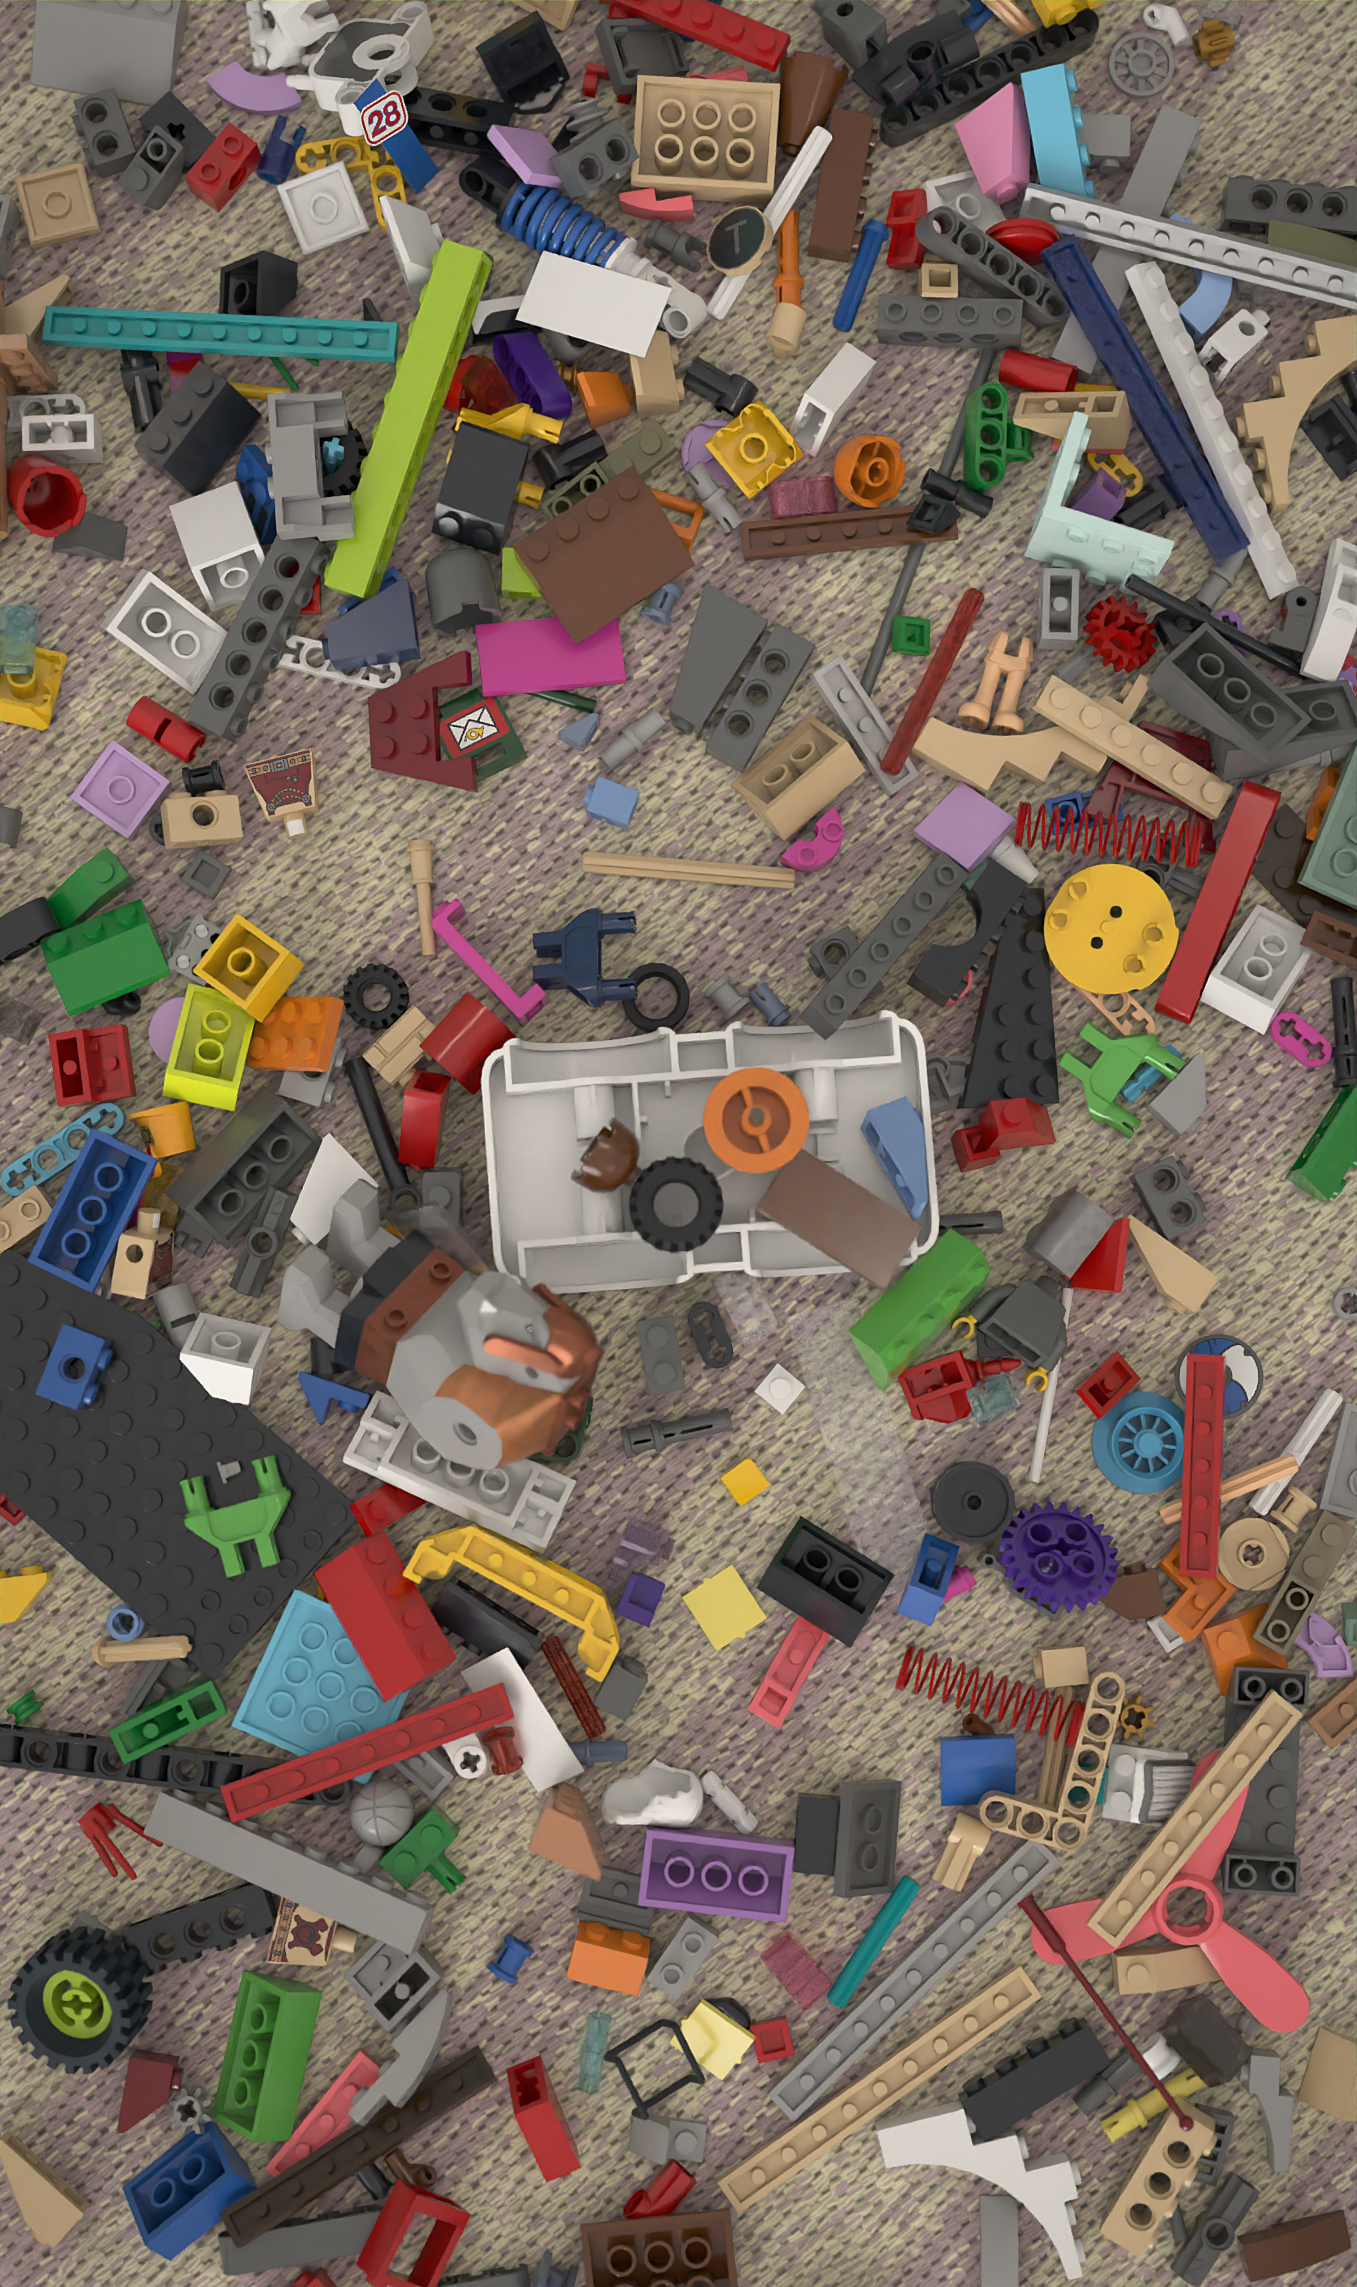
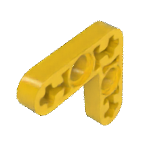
(364, 160)

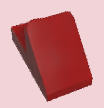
(1107, 1385)

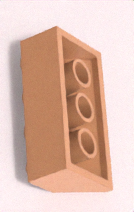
(568, 1832)

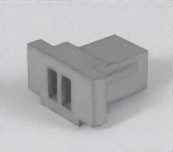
(228, 1470)

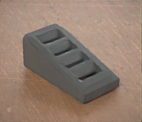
(1226, 2120)

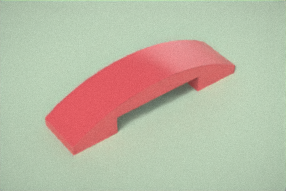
(788, 1672)

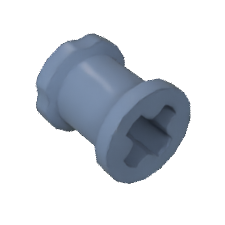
(662, 613)

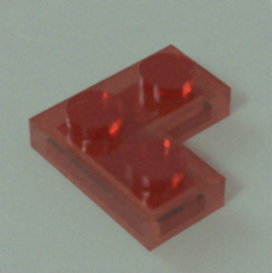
(487, 388)

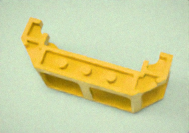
(531, 1578)

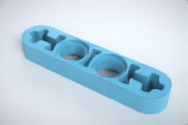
(61, 1145)

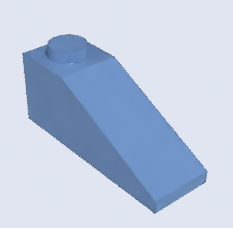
(898, 1143)

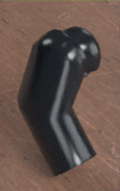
(123, 1005)
(732, 2009)

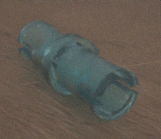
(593, 2052)

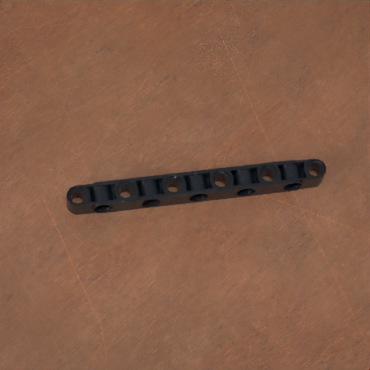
(161, 1767)

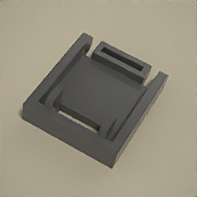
(642, 52)

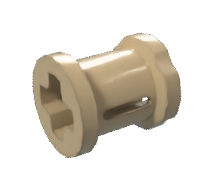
(1293, 1509)

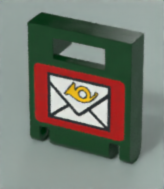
(476, 726)

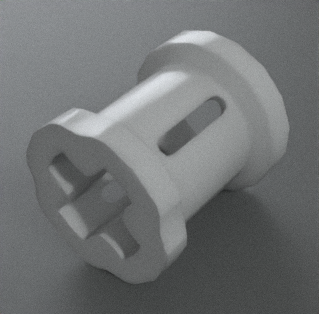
(727, 997)

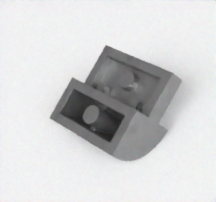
(1068, 1232)
(393, 1981)

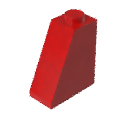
(423, 1119)
(542, 2119)

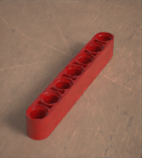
(1218, 902)

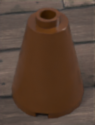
(806, 97)

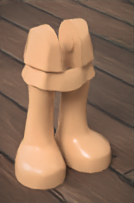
(996, 663)

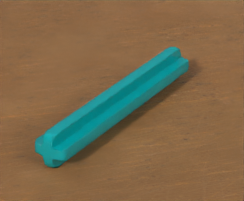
(873, 1941)

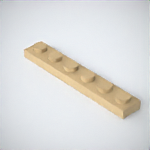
(1132, 747)

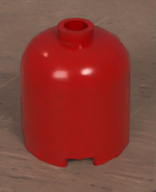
(44, 495)

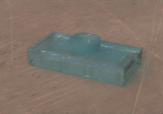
(992, 1398)

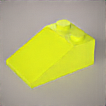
(208, 1050)

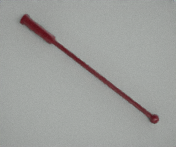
(1059, 1946)

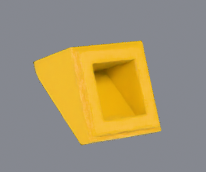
(744, 1481)

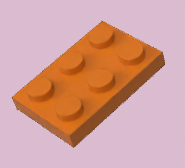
(296, 1035)

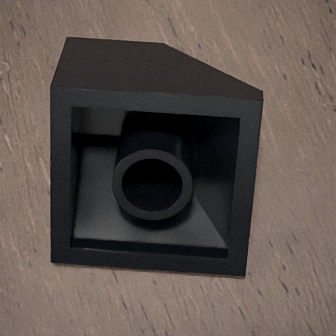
(257, 285)

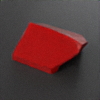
(938, 1388)

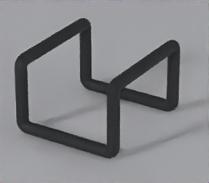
(641, 2110)

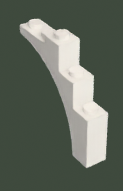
(1042, 2184)

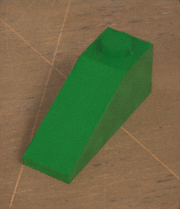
(89, 889)
(168, 1718)

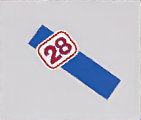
(385, 122)

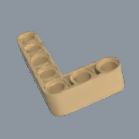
(1073, 1776)

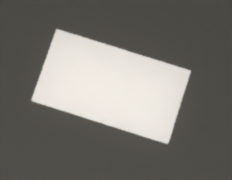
(593, 304)
(537, 1737)

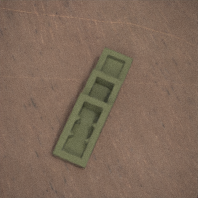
(1312, 242)

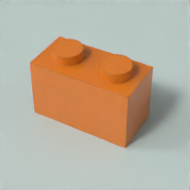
(609, 1957)

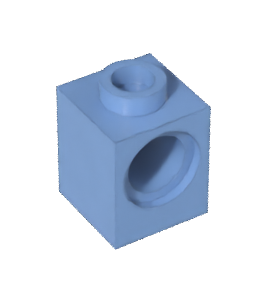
(611, 802)

